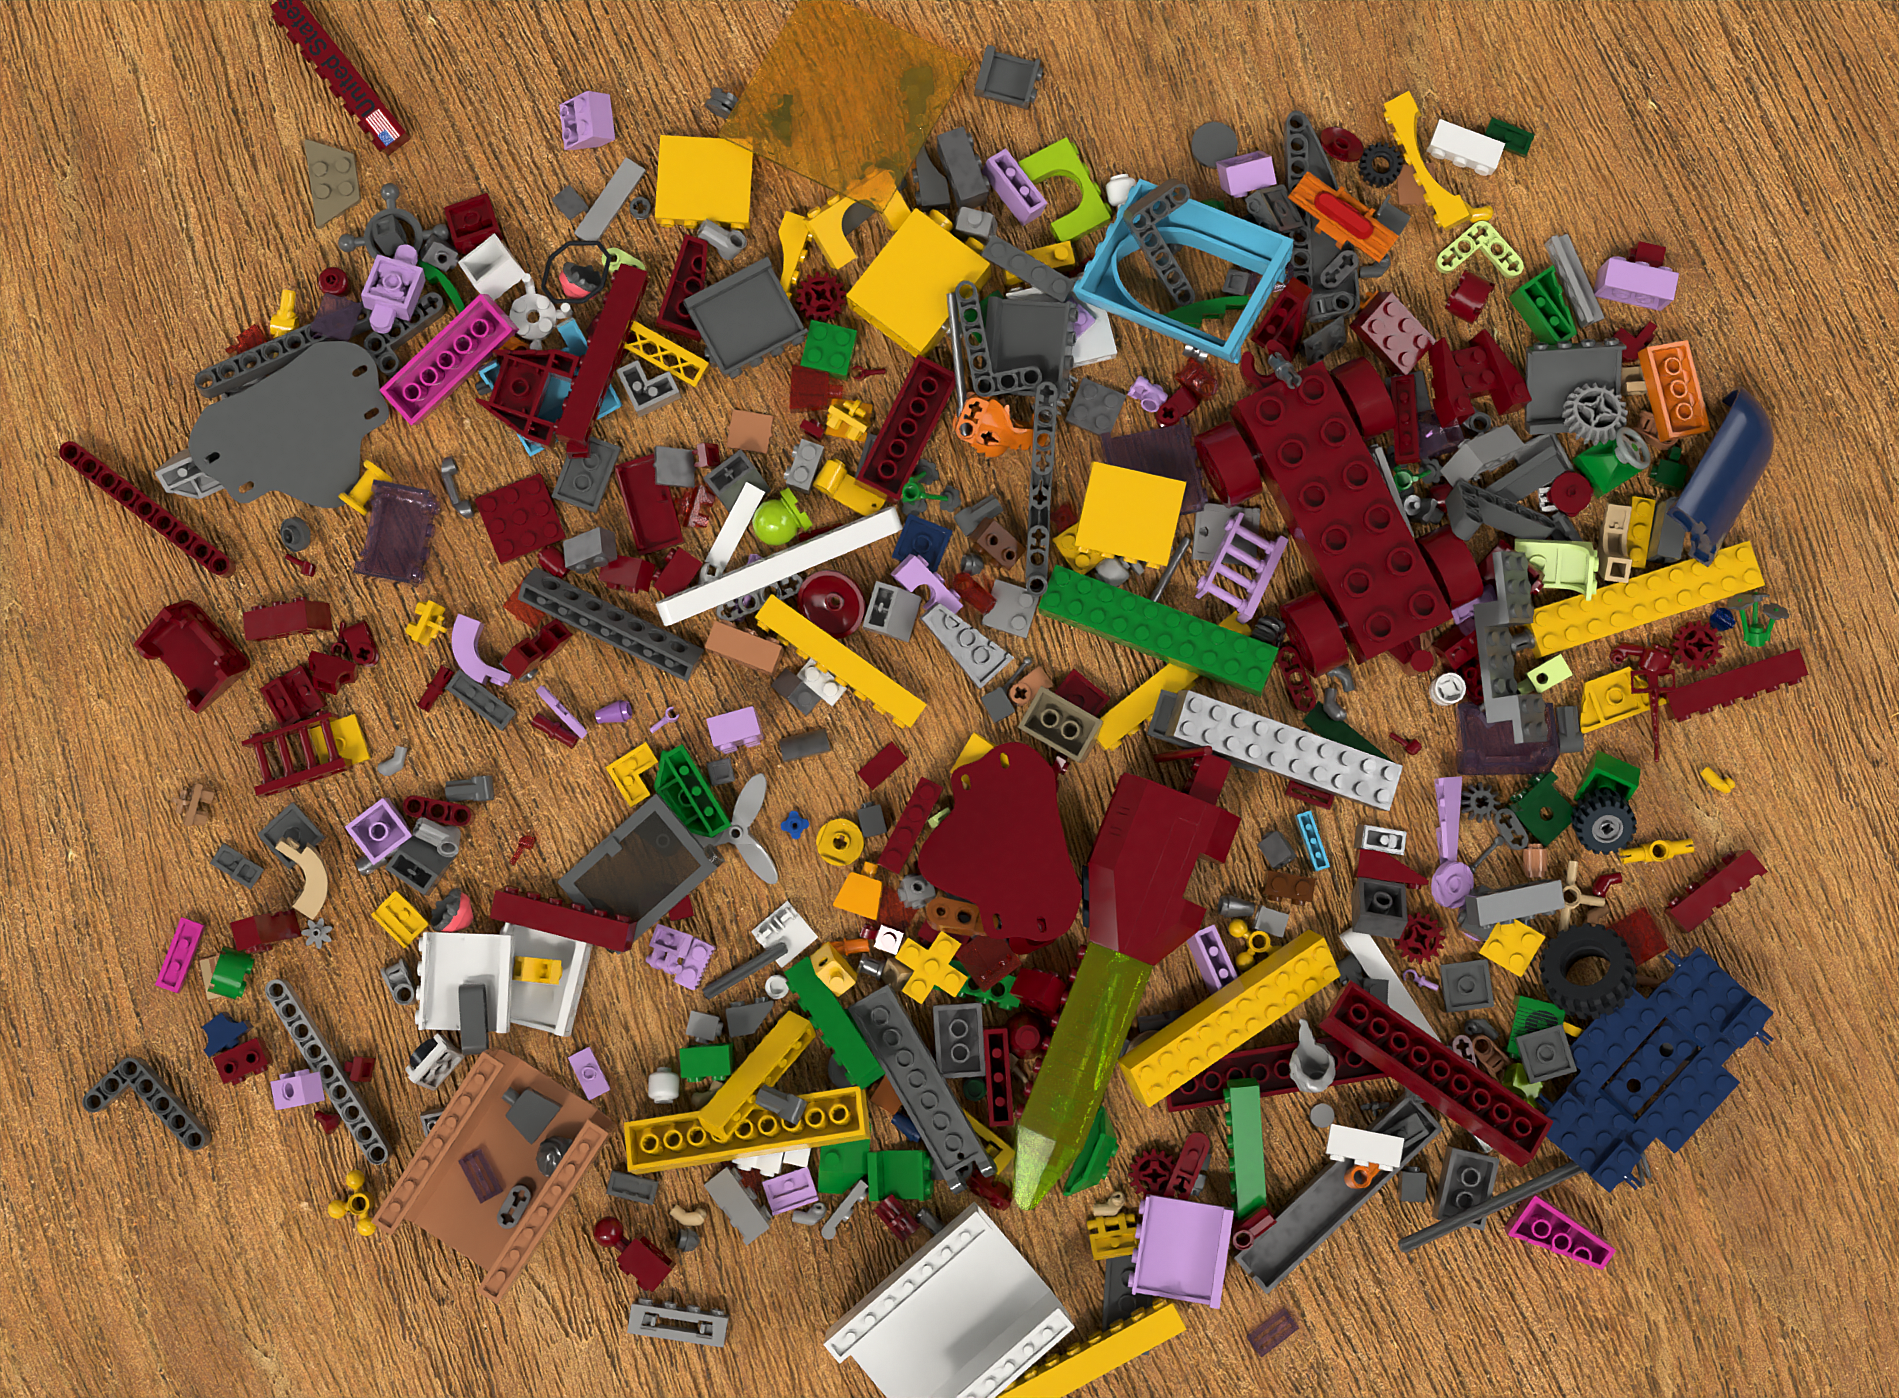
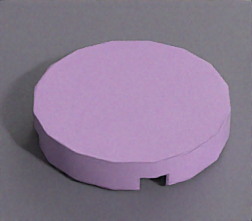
(1451, 884)

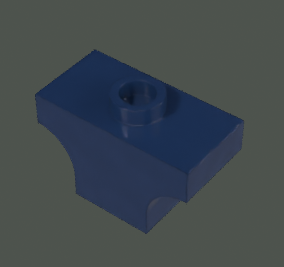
(224, 1033)

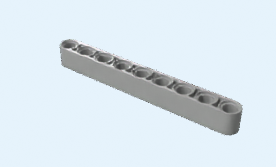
(339, 1077)

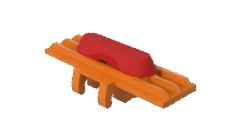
(1343, 217)

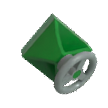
(1613, 462)

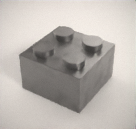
(1378, 908)

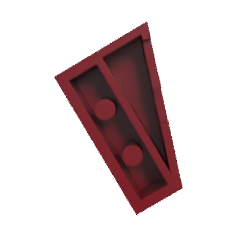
(286, 619)
(262, 931)

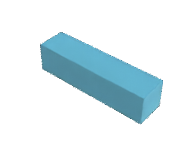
(1312, 841)

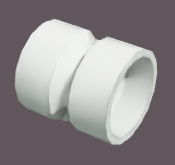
(1447, 689)

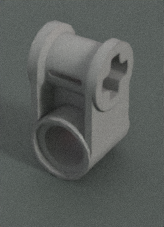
(400, 981)

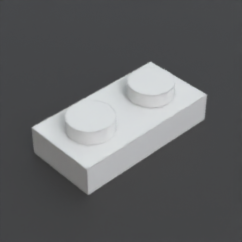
(821, 683)

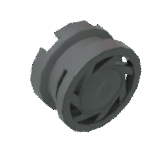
(721, 102)

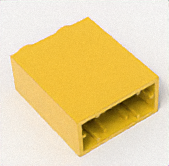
(910, 279)

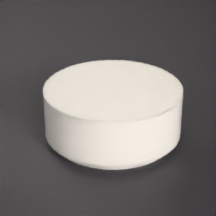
(776, 987)

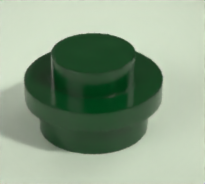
(974, 1089)

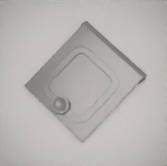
(1214, 519)

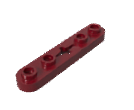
(1188, 1164)

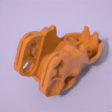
(994, 417)

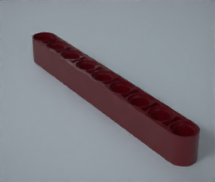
(139, 502)

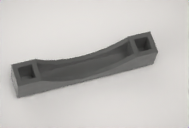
(932, 185)

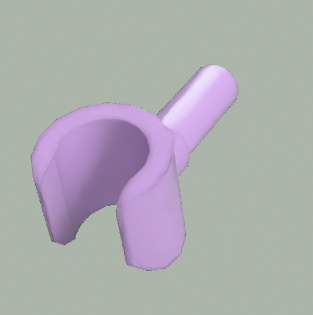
(664, 720)

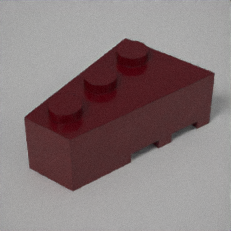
(1286, 318)

